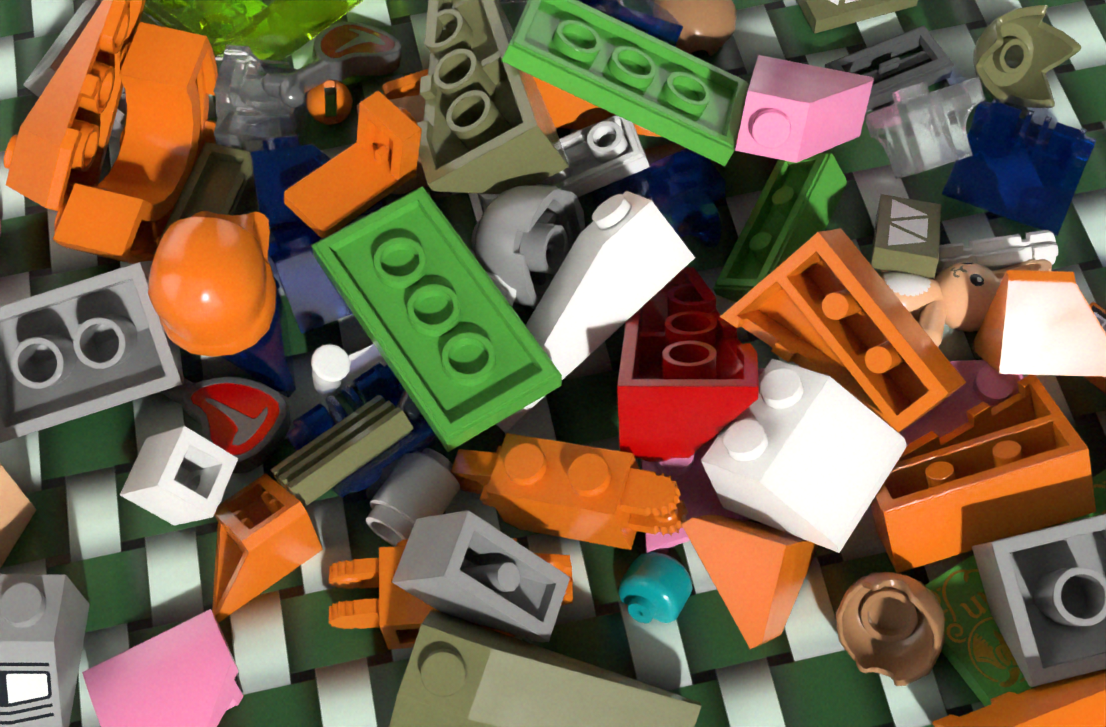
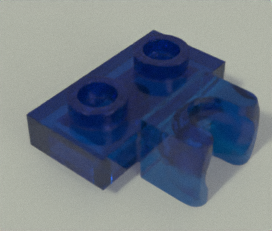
(682, 190)

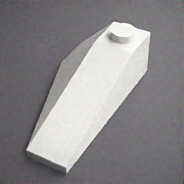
(604, 281)

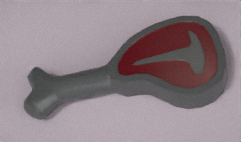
(337, 54)

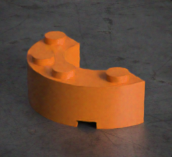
(166, 126)

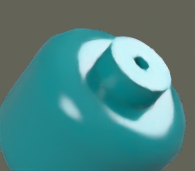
(655, 588)

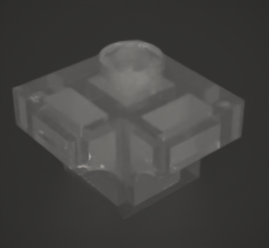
(243, 107)
(925, 126)

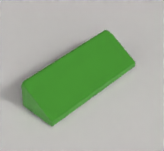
(786, 215)

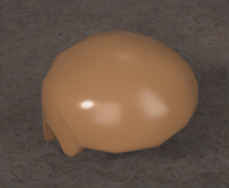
(704, 23)
(891, 626)

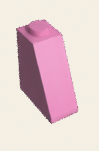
(801, 109)

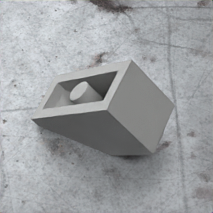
(481, 576)

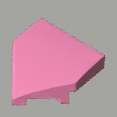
(168, 680)

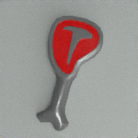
(236, 416)

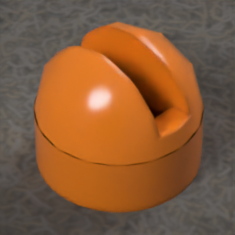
(316, 102)

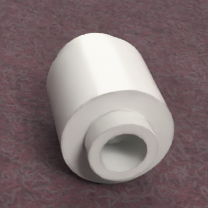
(413, 490)

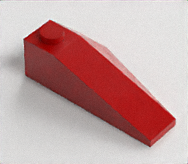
(681, 372)

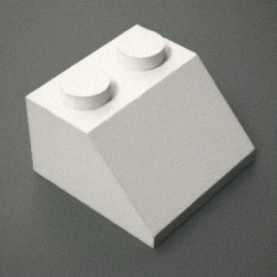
(803, 456)

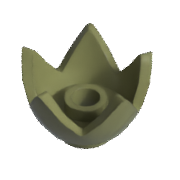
(1031, 53)

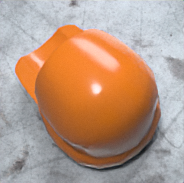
(214, 282)

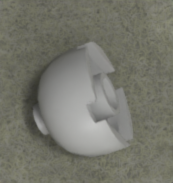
(528, 237)

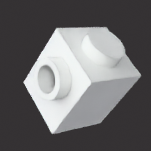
(179, 476)

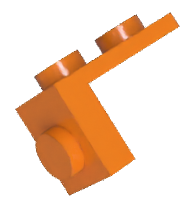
(361, 174)

